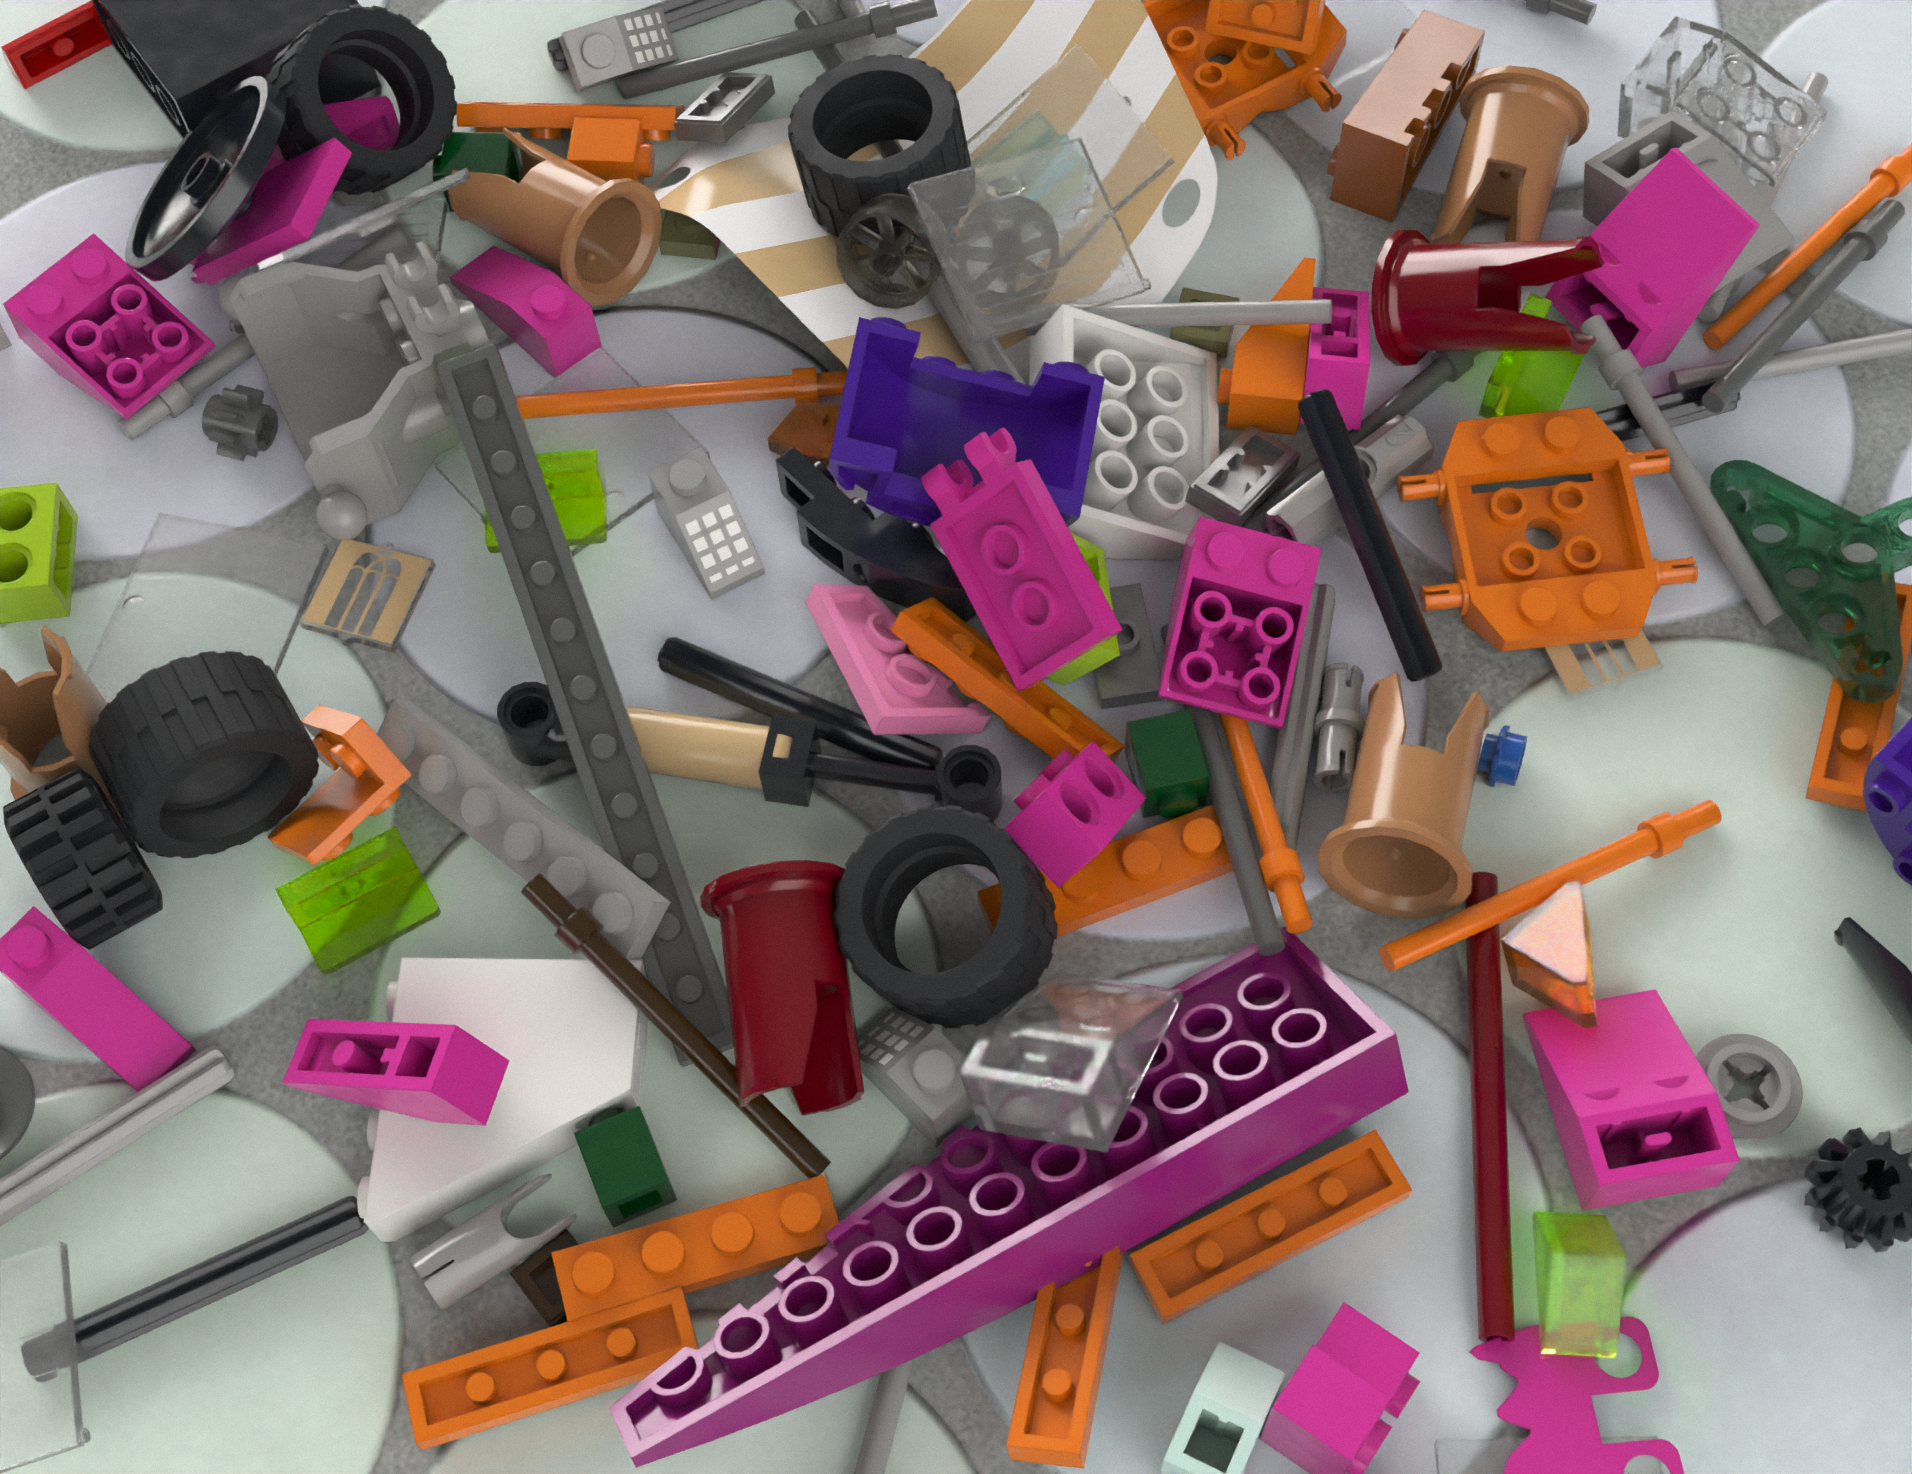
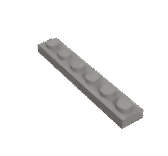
(521, 827)

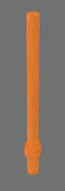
(1885, 181)
(802, 384)
(1653, 838)
(1279, 862)

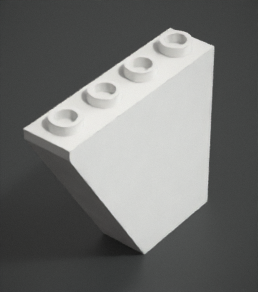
(571, 1056)

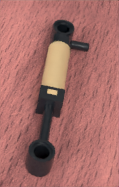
(771, 758)

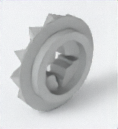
(1777, 1094)

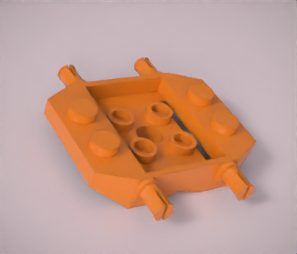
(1255, 79)
(1530, 597)

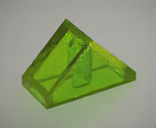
(1578, 1283)

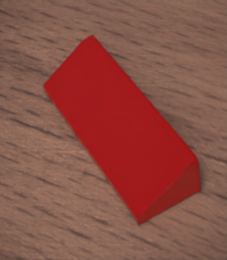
(55, 45)

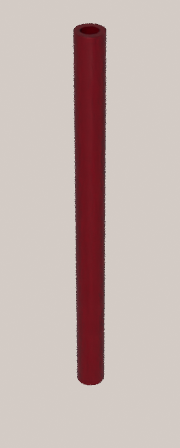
(1489, 1125)

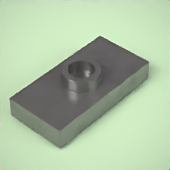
(724, 107)
(1242, 477)
(1135, 673)

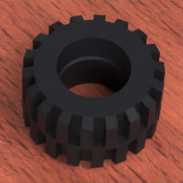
(82, 858)

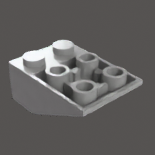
(1622, 166)

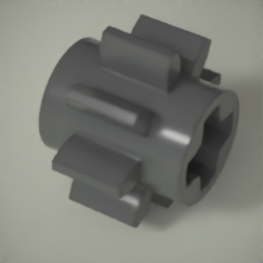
(239, 422)

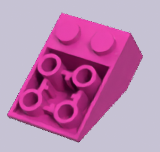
(1660, 257)
(106, 328)
(1237, 621)
(1630, 1102)

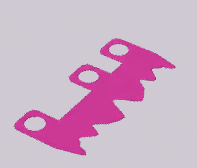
(1559, 1410)

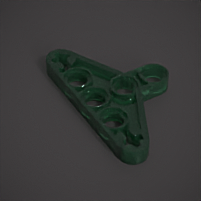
(1815, 541)

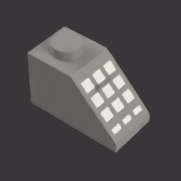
(617, 47)
(705, 522)
(916, 1072)

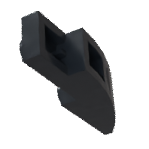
(883, 553)

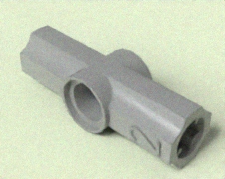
(1389, 452)

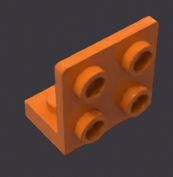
(1274, 23)
(360, 788)

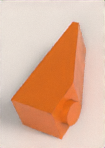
(1270, 367)

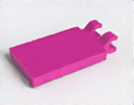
(281, 213)
(1018, 561)

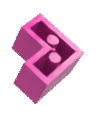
(1335, 1398)

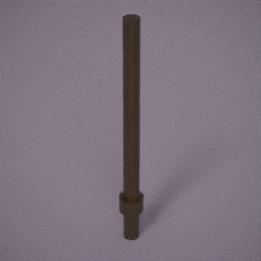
(581, 933)

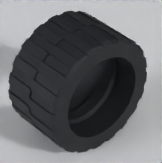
(407, 63)
(865, 105)
(203, 754)
(887, 871)

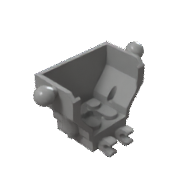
(358, 374)

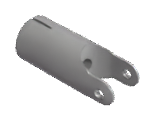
(480, 1249)

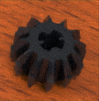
(1847, 1204)

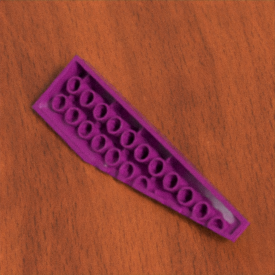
(1243, 1080)

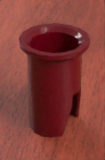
(1471, 295)
(787, 983)

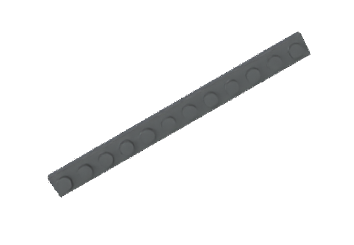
(583, 683)

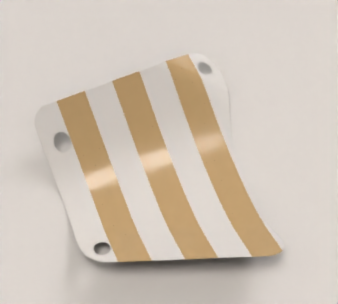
(990, 54)

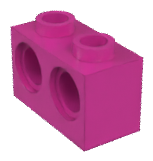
(1072, 811)

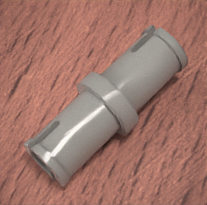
(1338, 727)

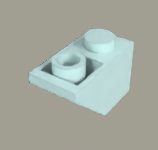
(1223, 1415)

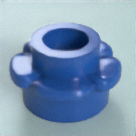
(1502, 756)

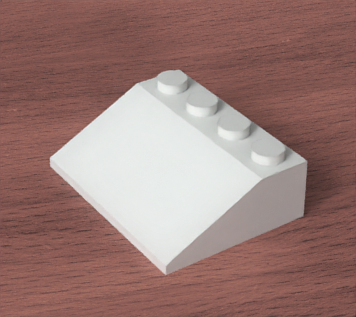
(1150, 434)

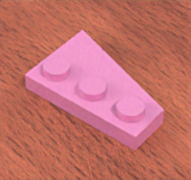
(886, 678)

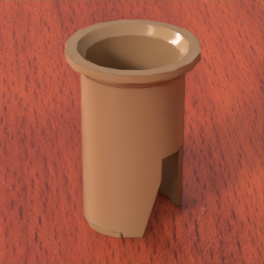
(1510, 151)
(568, 219)
(42, 708)
(1406, 814)

